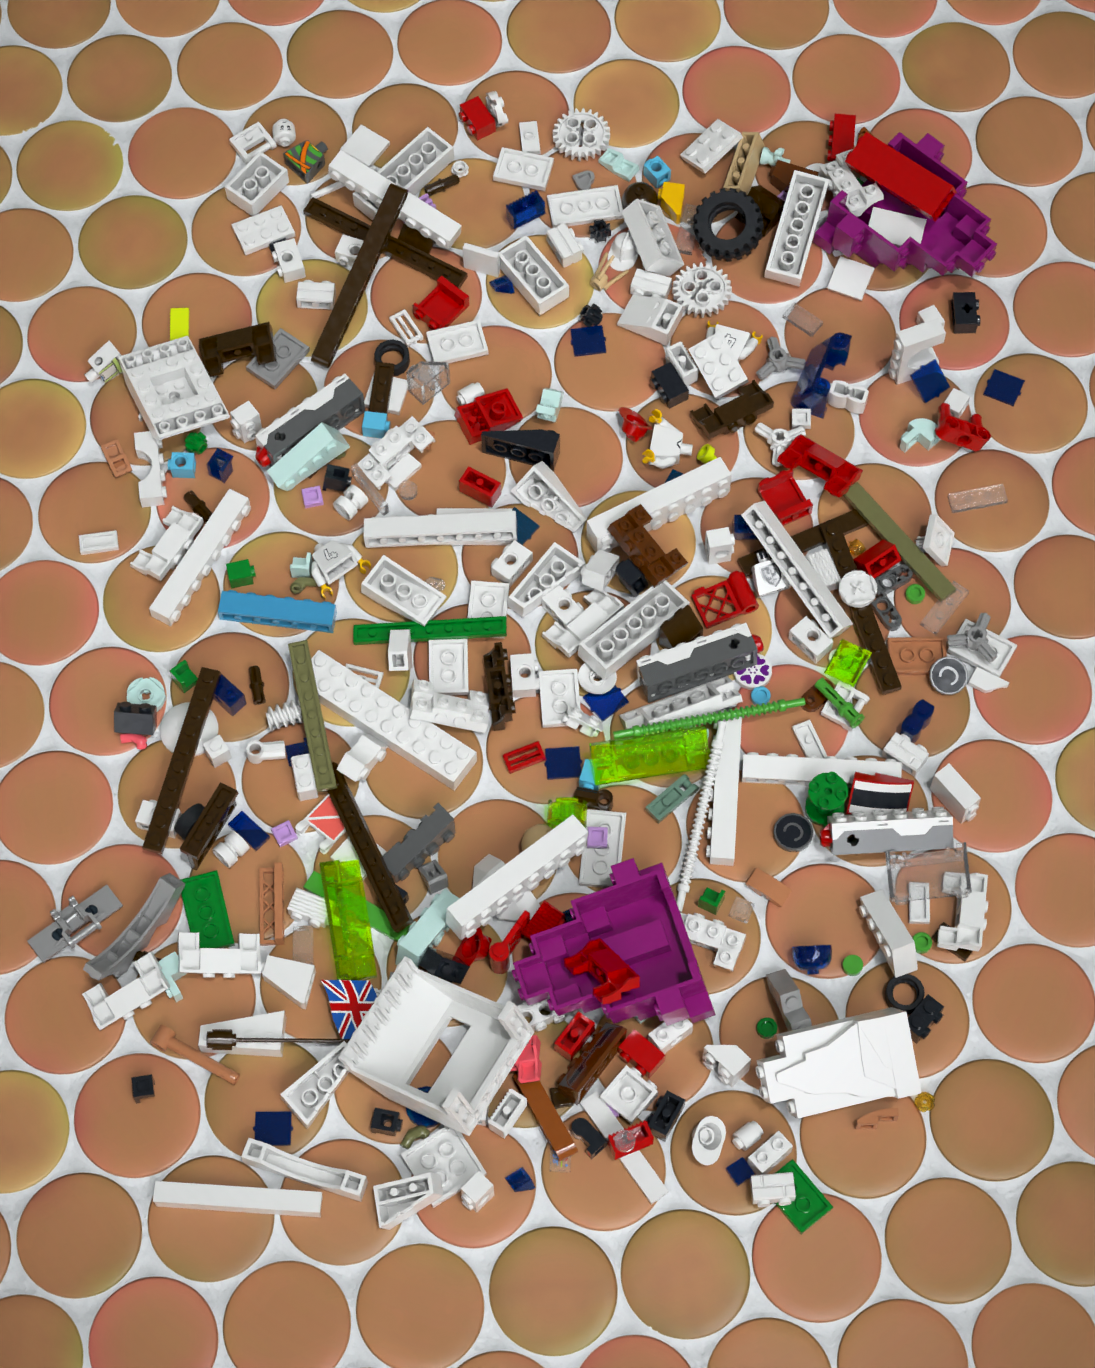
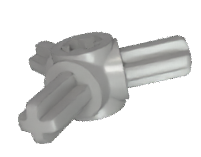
(778, 360)
(979, 644)

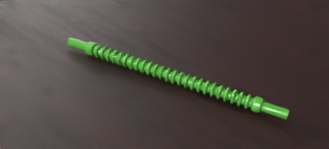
(781, 705)

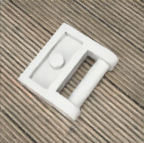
(249, 138)
(847, 693)

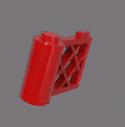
(739, 592)
(500, 952)

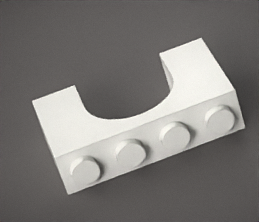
(914, 349)

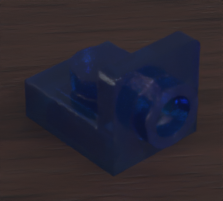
(297, 749)

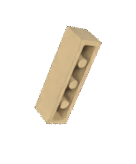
(745, 162)

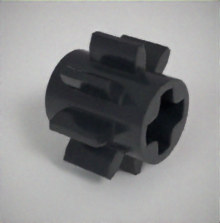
(600, 230)
(591, 315)

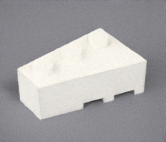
(405, 1197)

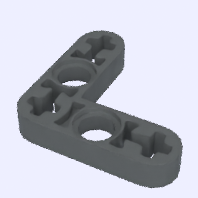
(883, 590)

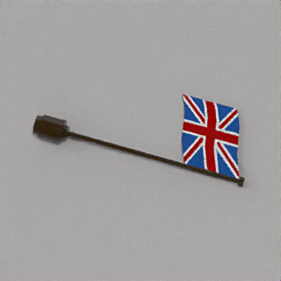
(348, 1005)

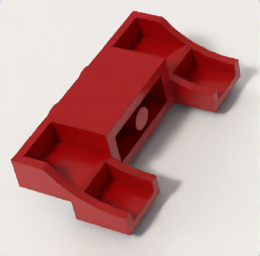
(821, 462)
(606, 968)

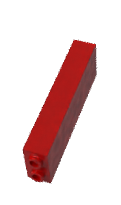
(900, 176)

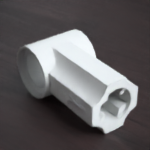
(267, 750)

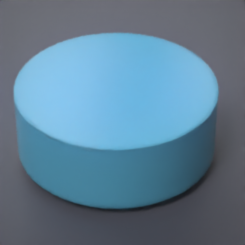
(760, 695)

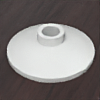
(586, 679)

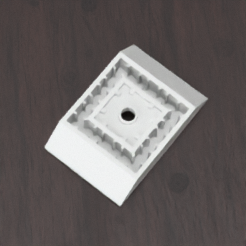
(167, 371)

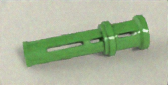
(844, 708)

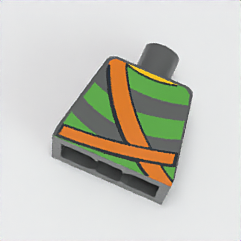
(306, 159)

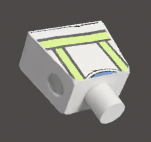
(104, 364)

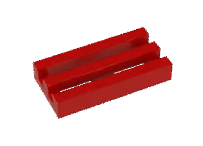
(525, 764)

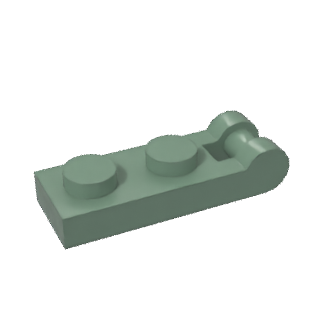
(671, 798)

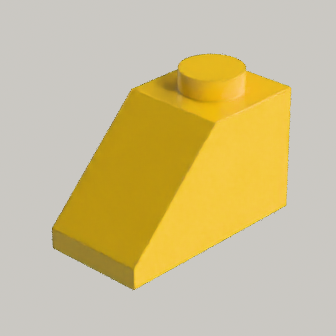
(672, 199)

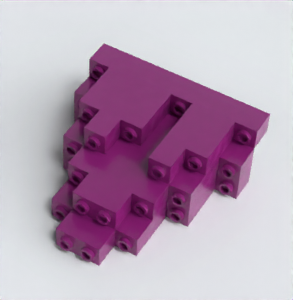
(948, 244)
(640, 925)

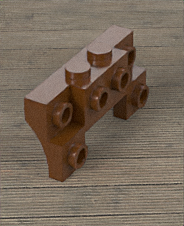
(643, 549)

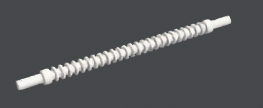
(717, 745)

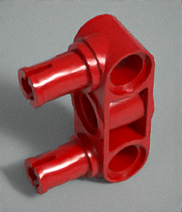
(961, 432)

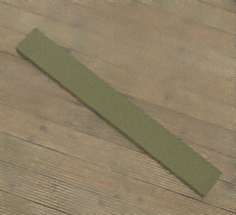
(908, 551)
(312, 716)

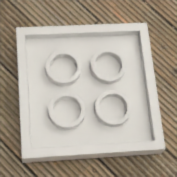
(447, 1155)

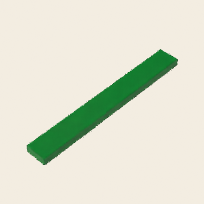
(433, 630)

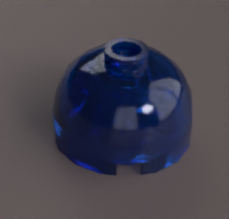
(812, 957)

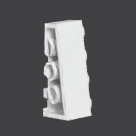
(553, 569)
(260, 1026)

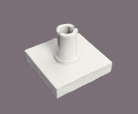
(937, 540)

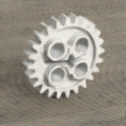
(564, 133)
(702, 289)

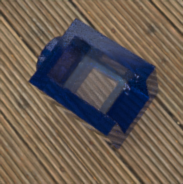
(220, 465)

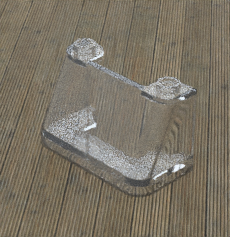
(928, 874)

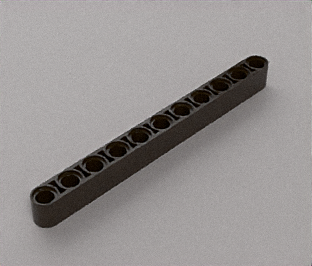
(359, 275)

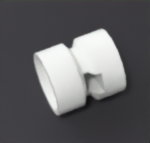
(351, 501)
(230, 849)

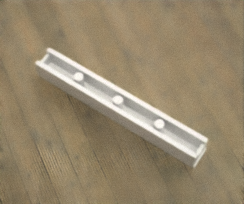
(237, 1199)

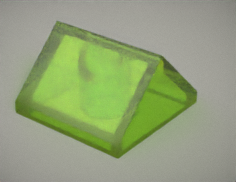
(847, 663)

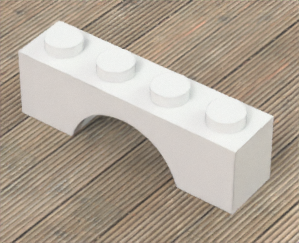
(151, 488)

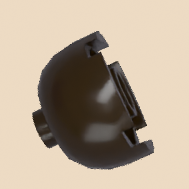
(639, 191)

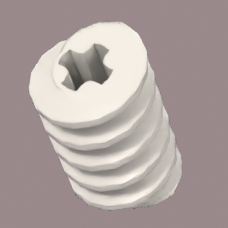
(284, 715)

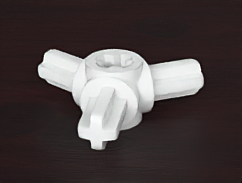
(773, 437)

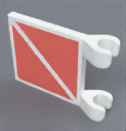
(325, 821)

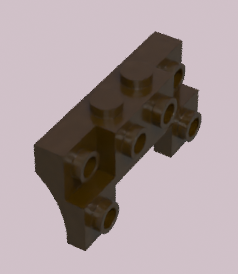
(236, 345)
(735, 413)
(497, 683)

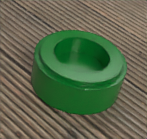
(767, 1028)

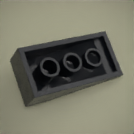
(523, 446)

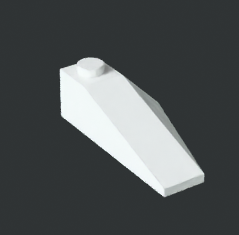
(546, 493)

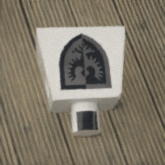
(768, 576)

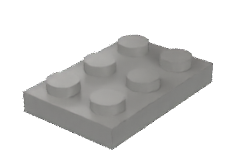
(288, 355)

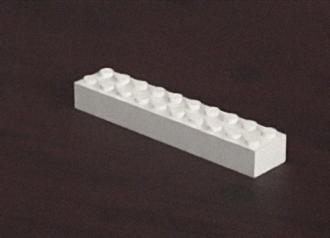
(390, 722)

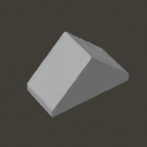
(434, 876)

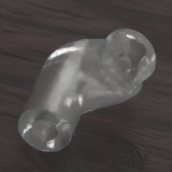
(436, 583)

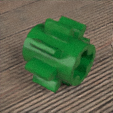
(196, 443)

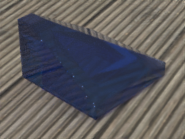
(502, 285)
(520, 1181)

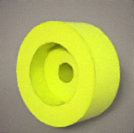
(706, 454)

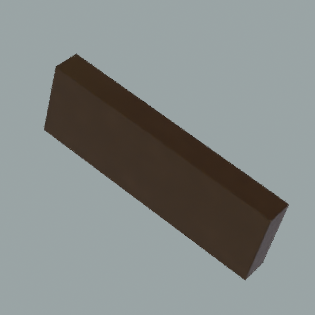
(381, 387)

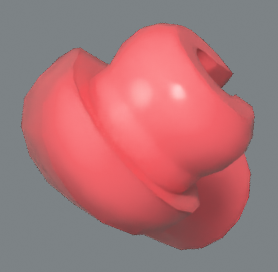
(139, 739)

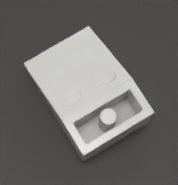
(651, 317)

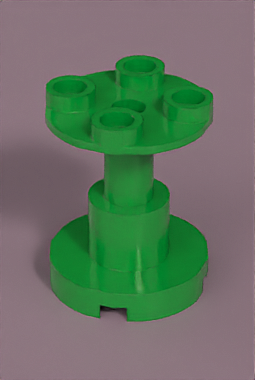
(826, 796)

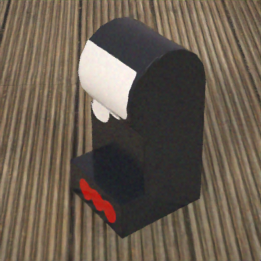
(589, 1135)

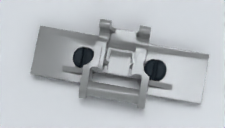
(56, 935)

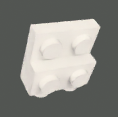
(629, 1094)

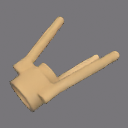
(599, 280)

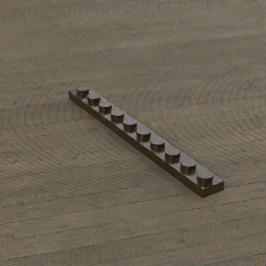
(394, 247)
(863, 617)
(181, 760)
(369, 854)

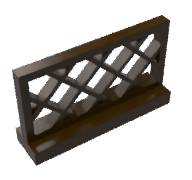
(209, 824)

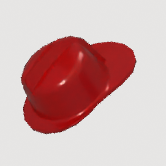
(633, 424)
(474, 948)

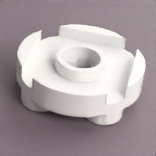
(495, 106)

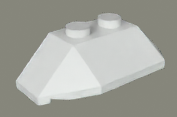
(486, 868)

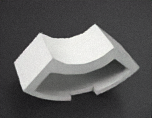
(362, 757)

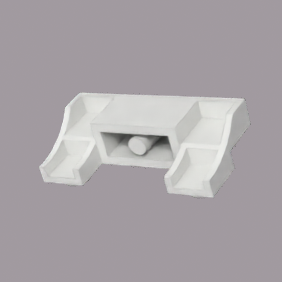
(842, 178)
(392, 448)
(171, 546)
(600, 610)
(447, 709)
(969, 919)
(715, 937)
(219, 961)
(136, 994)

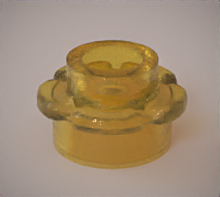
(856, 547)
(928, 1098)

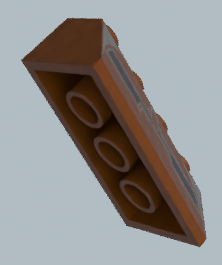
(592, 1062)

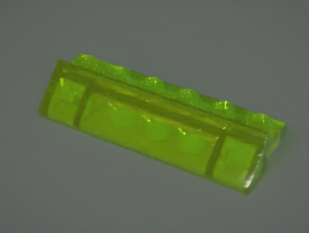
(649, 755)
(348, 920)

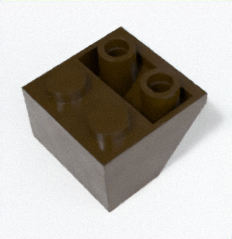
(770, 207)
(681, 628)

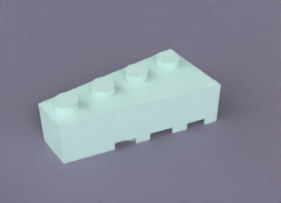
(308, 456)
(427, 930)

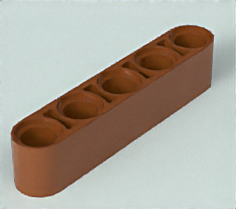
(547, 1118)

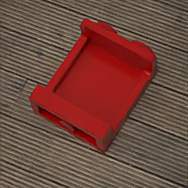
(441, 305)
(784, 497)

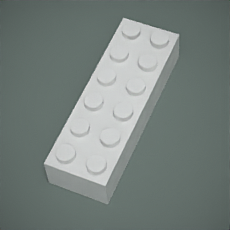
(412, 167)
(796, 228)
(630, 629)

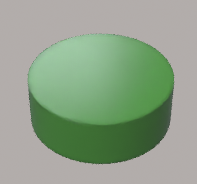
(915, 594)
(922, 942)
(852, 965)

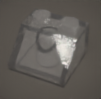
(427, 379)

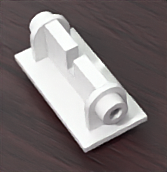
(590, 724)

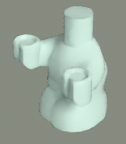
(771, 157)

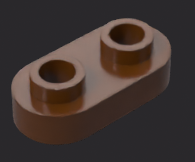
(817, 696)

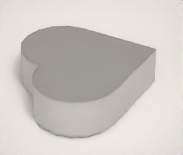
(584, 180)

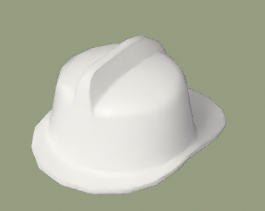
(624, 251)
(708, 1140)

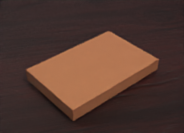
(915, 654)

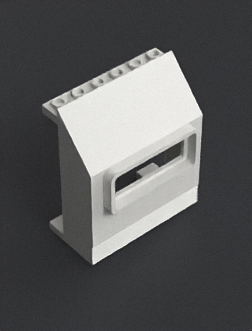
(404, 1030)

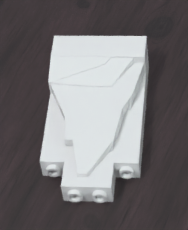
(841, 1063)

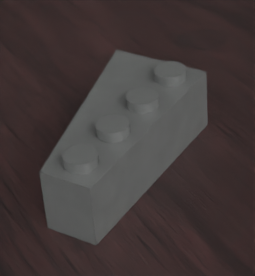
(420, 843)

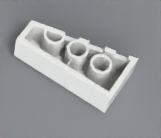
(889, 932)
(315, 1087)

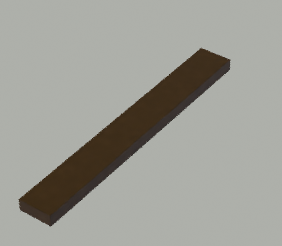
(809, 538)

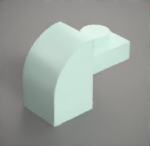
(550, 404)
(920, 431)
(170, 971)

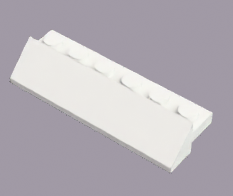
(697, 700)

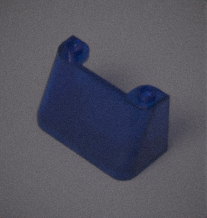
(811, 389)

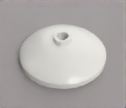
(172, 724)

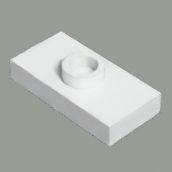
(529, 137)

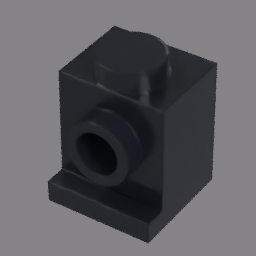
(337, 478)
(382, 1116)

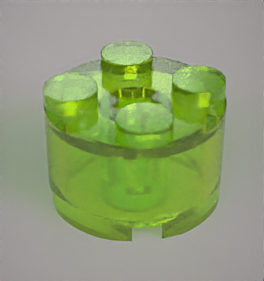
(564, 808)

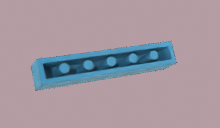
(277, 611)

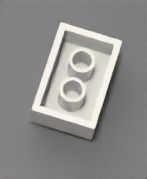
(257, 184)
(718, 365)

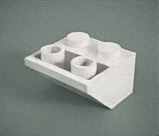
(727, 1062)

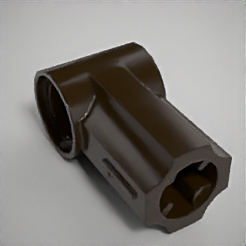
(593, 798)

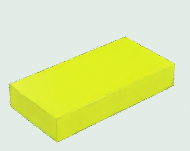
(179, 323)

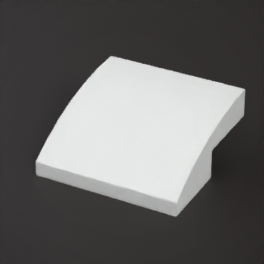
(850, 278)

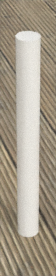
(335, 186)

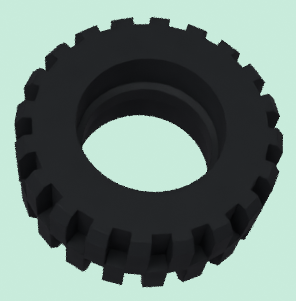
(722, 202)

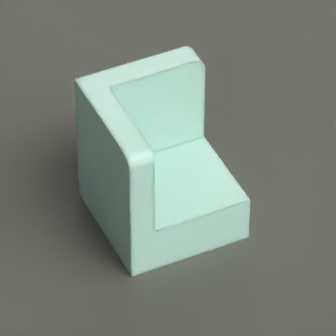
(301, 566)

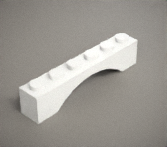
(327, 1178)

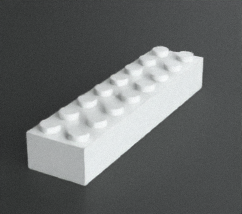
(665, 502)
(516, 878)

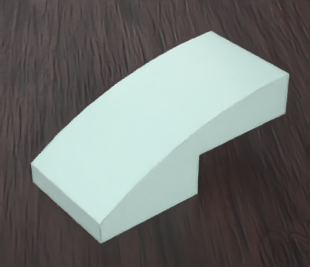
(618, 165)

